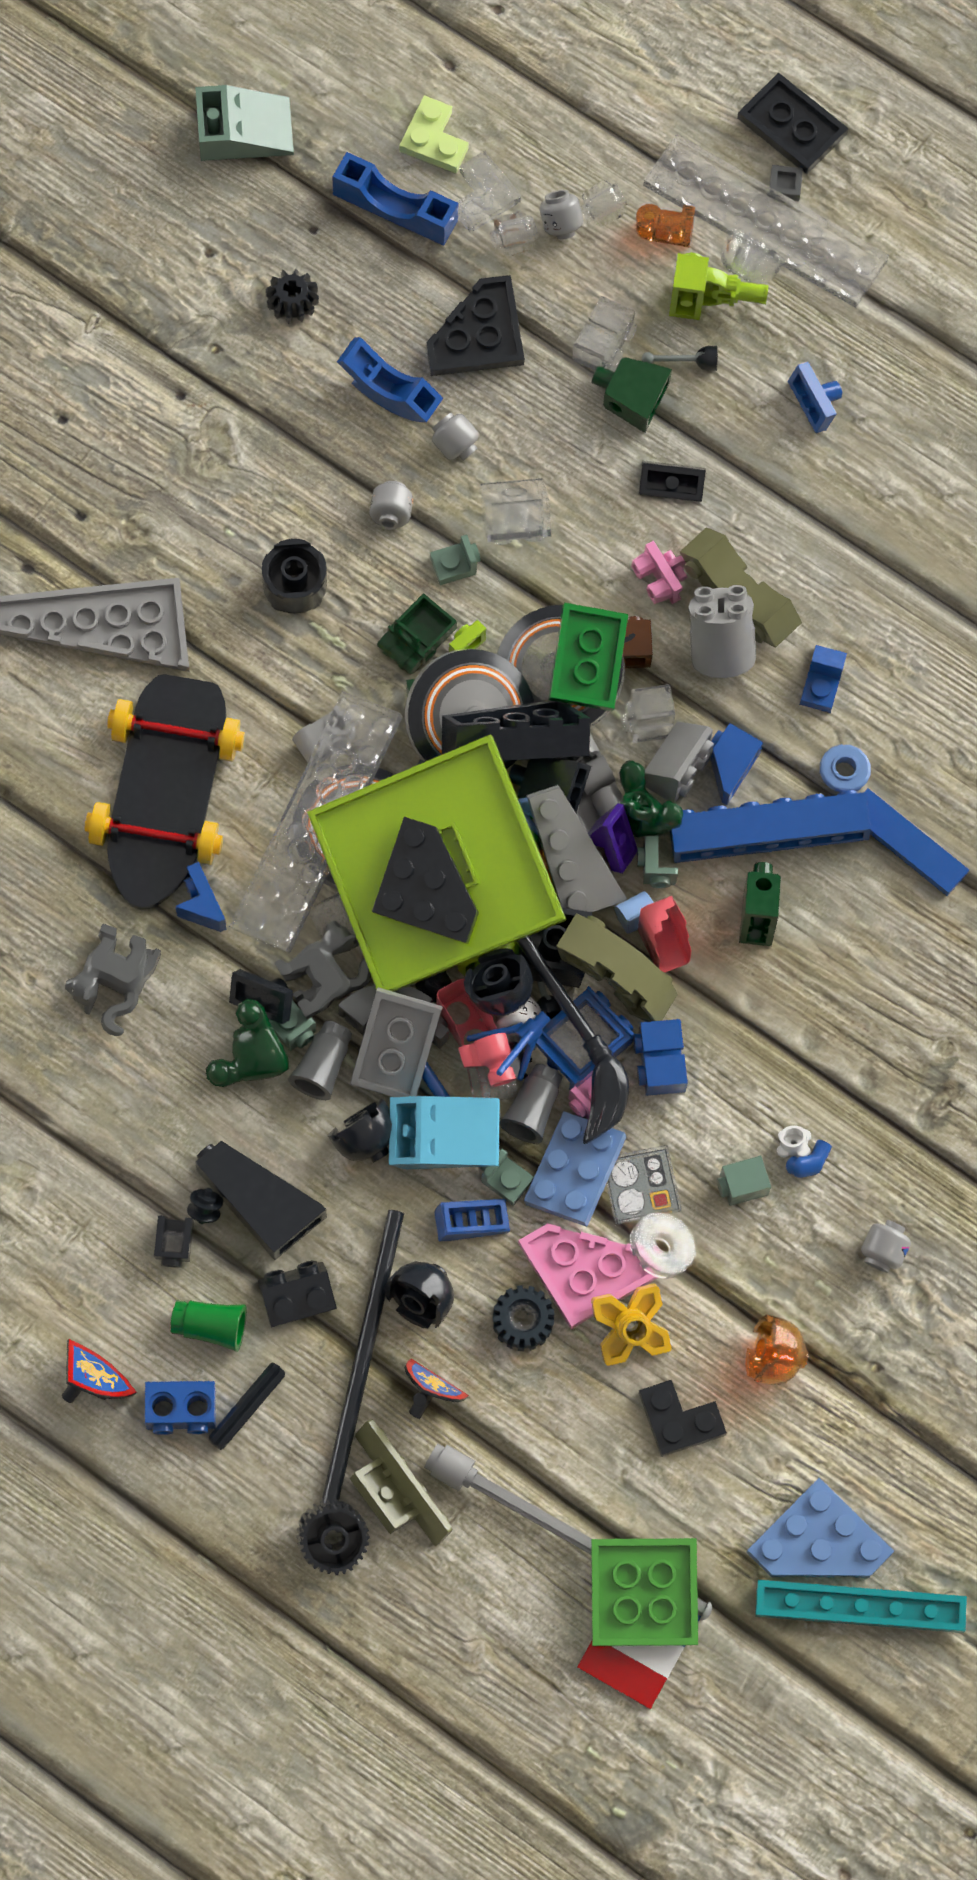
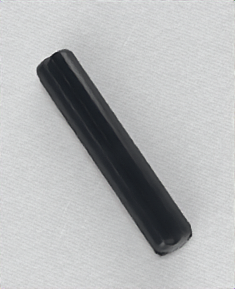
(246, 1406)

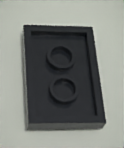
(792, 123)

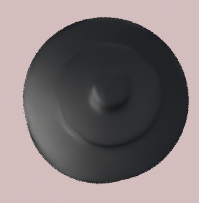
(433, 984)
(205, 1206)

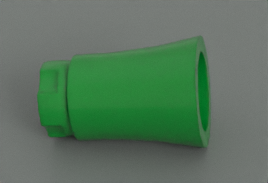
(210, 1322)

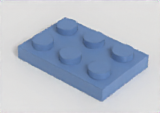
(574, 1172)

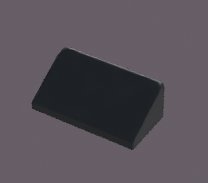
(672, 481)

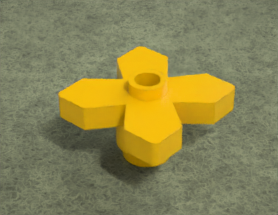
(620, 1340)

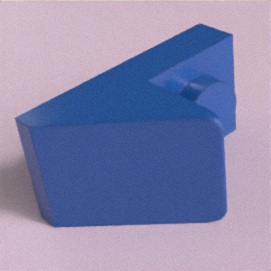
(823, 678)
(203, 908)

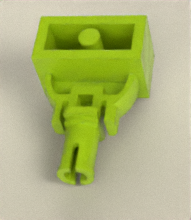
(702, 285)

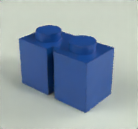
(661, 1056)

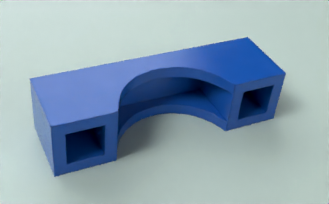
(365, 187)

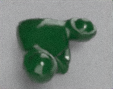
(644, 811)
(255, 1050)

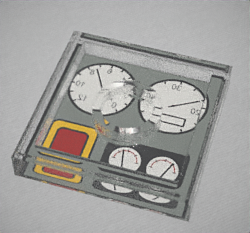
(643, 1185)

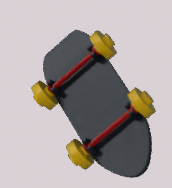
(164, 786)

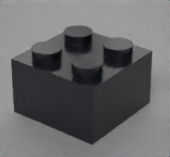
(546, 944)

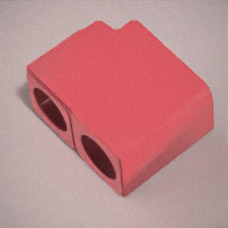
(663, 935)
(456, 993)

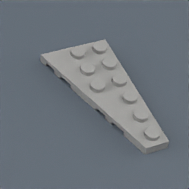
(114, 620)

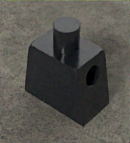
(550, 772)

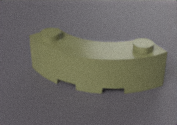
(717, 565)
(602, 954)

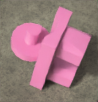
(654, 562)

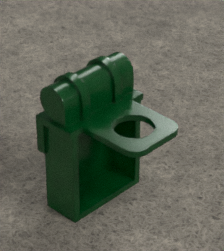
(417, 634)

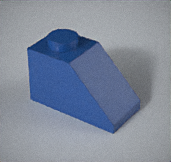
(732, 759)

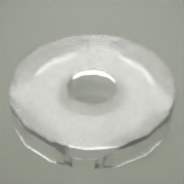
(677, 1237)

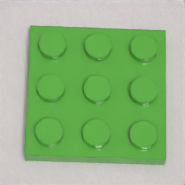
(644, 1592)

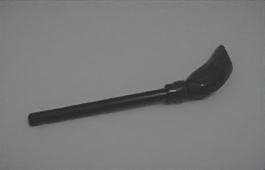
(609, 1076)

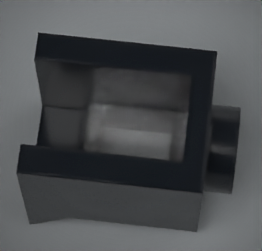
(173, 1241)

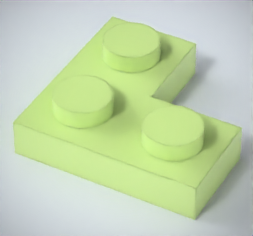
(426, 137)

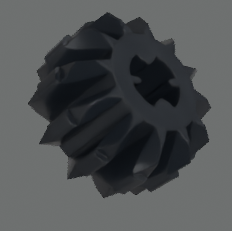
(284, 305)

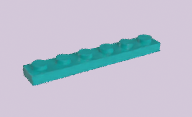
(861, 1606)

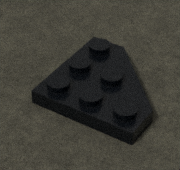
(479, 331)
(425, 885)

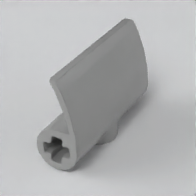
(600, 789)

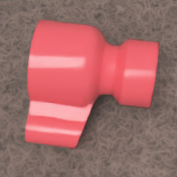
(489, 1053)

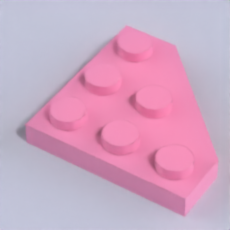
(582, 1267)

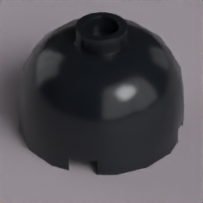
(499, 982)
(365, 1133)
(421, 1293)

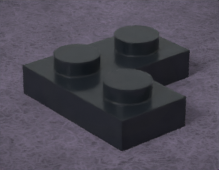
(675, 1428)

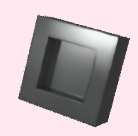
(787, 181)

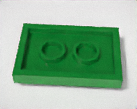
(588, 657)

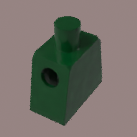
(633, 390)
(760, 905)

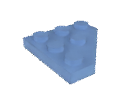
(820, 1540)

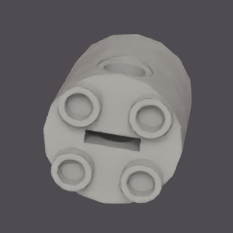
(722, 631)

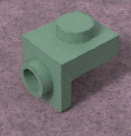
(648, 859)

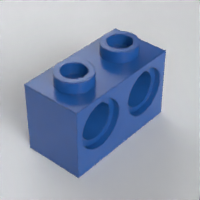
(180, 1396)

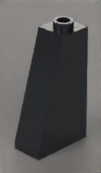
(261, 1200)

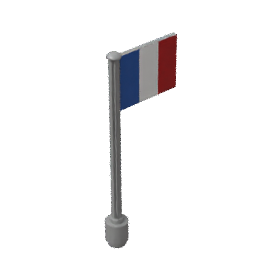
(631, 1670)

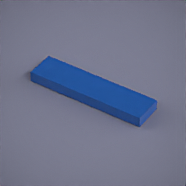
(913, 846)

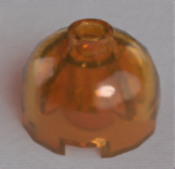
(777, 1351)

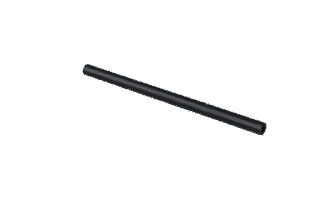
(363, 1357)

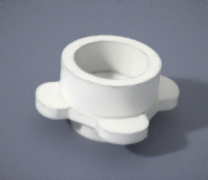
(792, 1135)

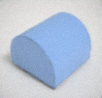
(629, 911)

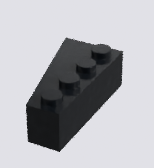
(522, 730)

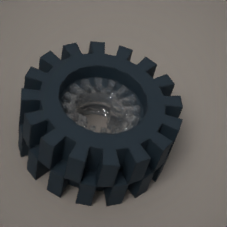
(533, 1304)

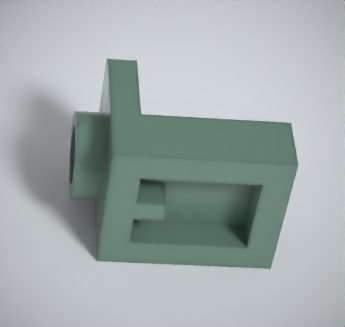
(455, 561)
(297, 1031)
(507, 1179)

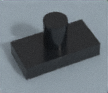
(272, 995)

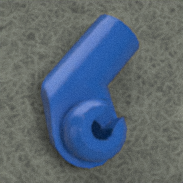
(810, 1164)

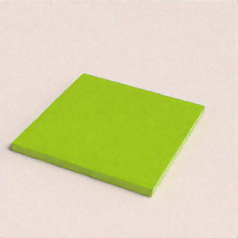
(486, 836)

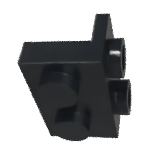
(297, 1293)

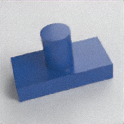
(814, 397)

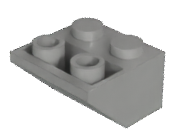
(678, 759)

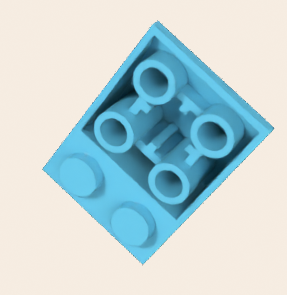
(444, 1132)

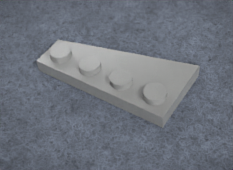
(573, 861)

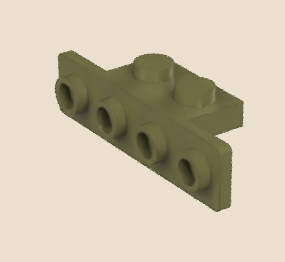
(393, 1489)

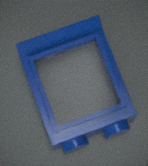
(563, 1043)

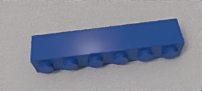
(771, 826)

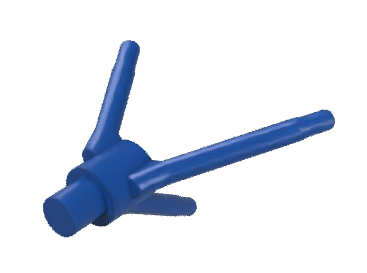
(529, 1035)

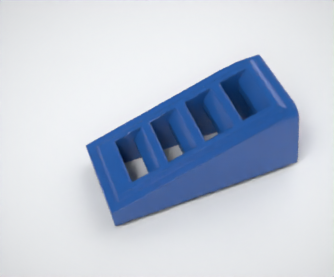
(459, 1232)

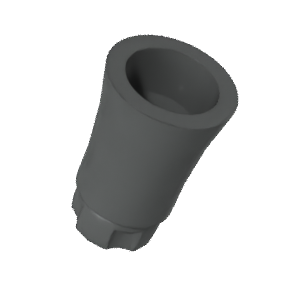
(322, 1061)
(532, 1105)

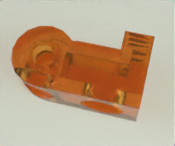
(665, 225)

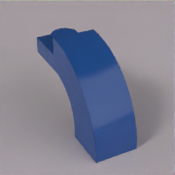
(389, 388)

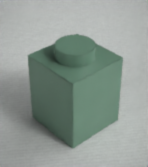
(744, 1181)

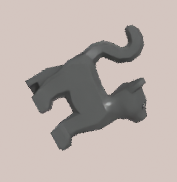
(114, 971)
(327, 977)

